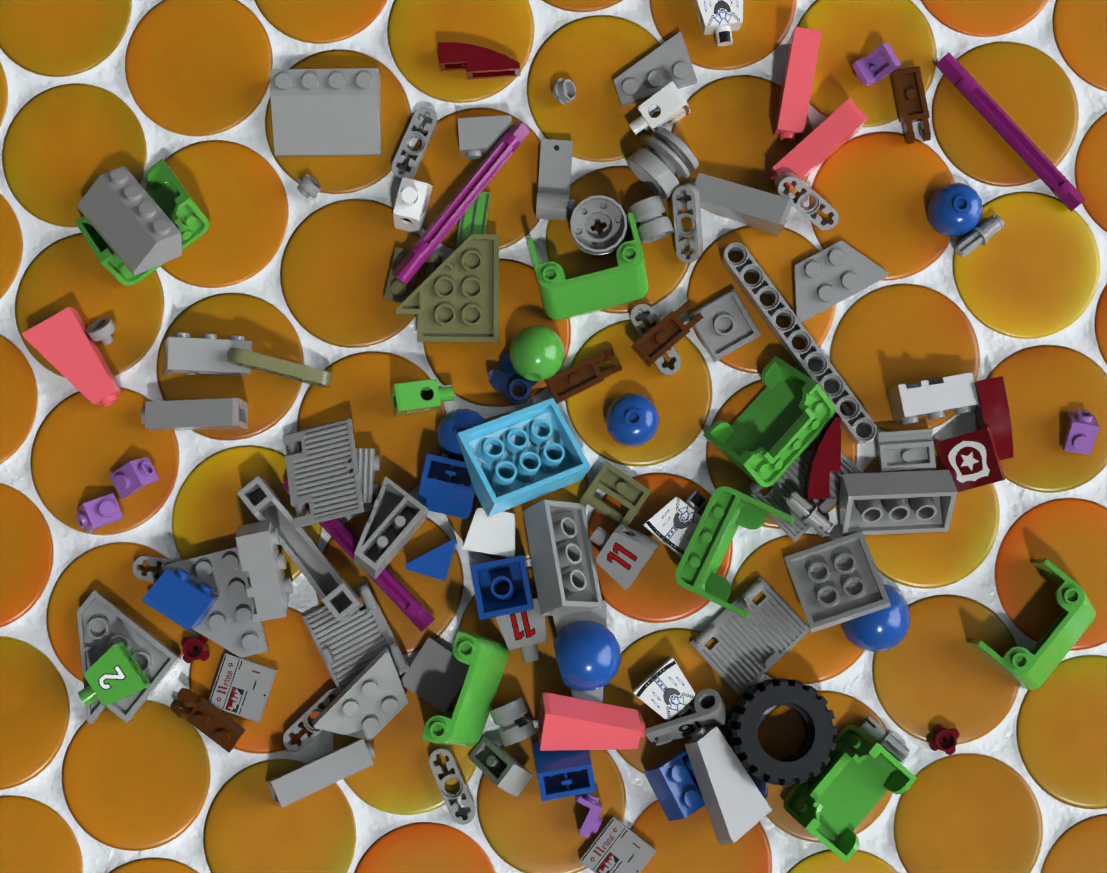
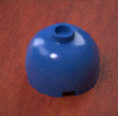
(954, 209)
(632, 420)
(450, 425)

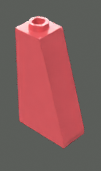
(797, 83)
(821, 142)
(72, 352)
(586, 725)

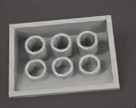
(326, 112)

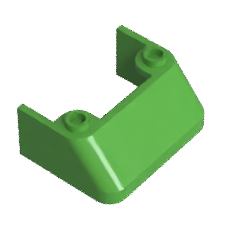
(597, 290)
(711, 541)
(1033, 667)

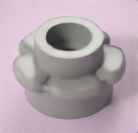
(564, 91)
(308, 186)

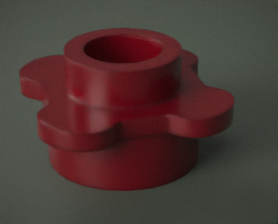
(191, 655)
(951, 739)

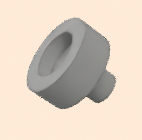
(101, 330)

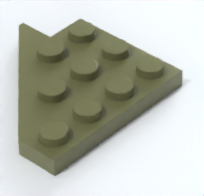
(460, 296)

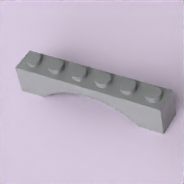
(302, 549)

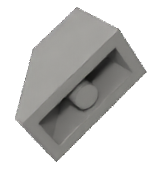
(481, 134)
(500, 766)

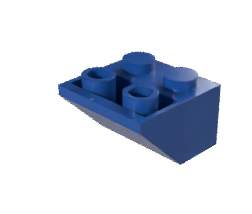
(446, 487)
(563, 773)
(675, 786)

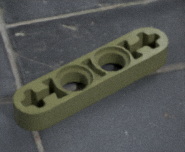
(279, 367)

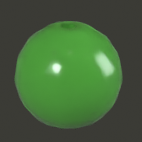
(536, 353)

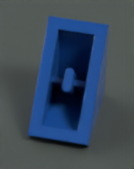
(436, 562)

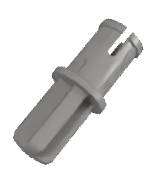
(979, 235)
(809, 513)
(884, 738)

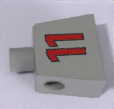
(623, 553)
(524, 631)

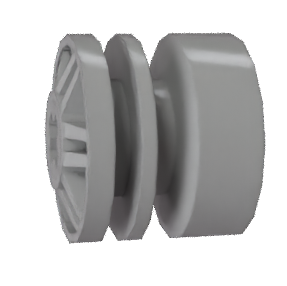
(667, 157)
(601, 210)

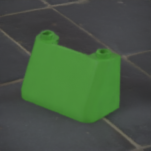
(174, 202)
(775, 424)
(467, 722)
(846, 790)

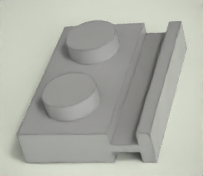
(906, 450)

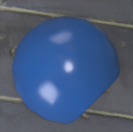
(881, 628)
(587, 655)

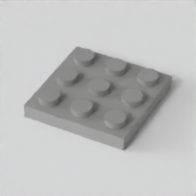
(837, 581)

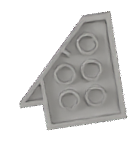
(230, 618)
(102, 626)

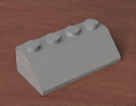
(130, 221)
(896, 502)
(562, 558)

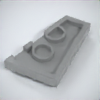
(655, 71)

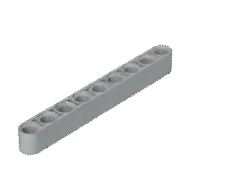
(796, 329)

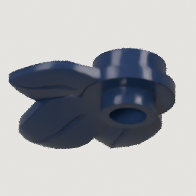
(506, 378)

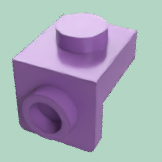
(876, 65)
(1080, 432)
(134, 476)
(99, 513)
(591, 820)

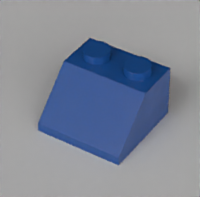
(502, 587)
(181, 598)

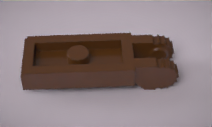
(911, 102)
(664, 335)
(580, 377)
(207, 719)

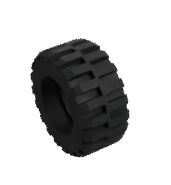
(817, 737)

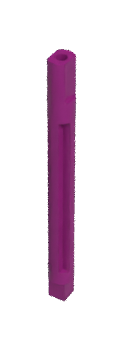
(1010, 131)
(460, 202)
(386, 581)

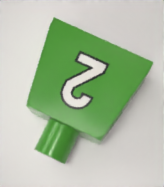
(407, 397)
(113, 677)

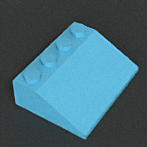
(521, 456)

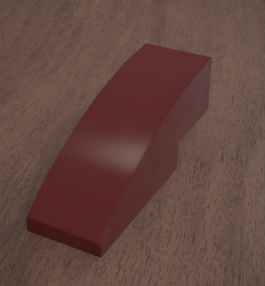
(477, 61)
(995, 413)
(824, 460)

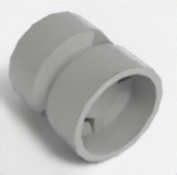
(651, 219)
(513, 722)

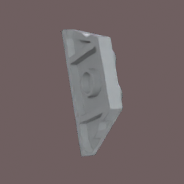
(832, 278)
(366, 702)

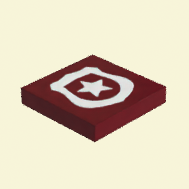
(971, 459)

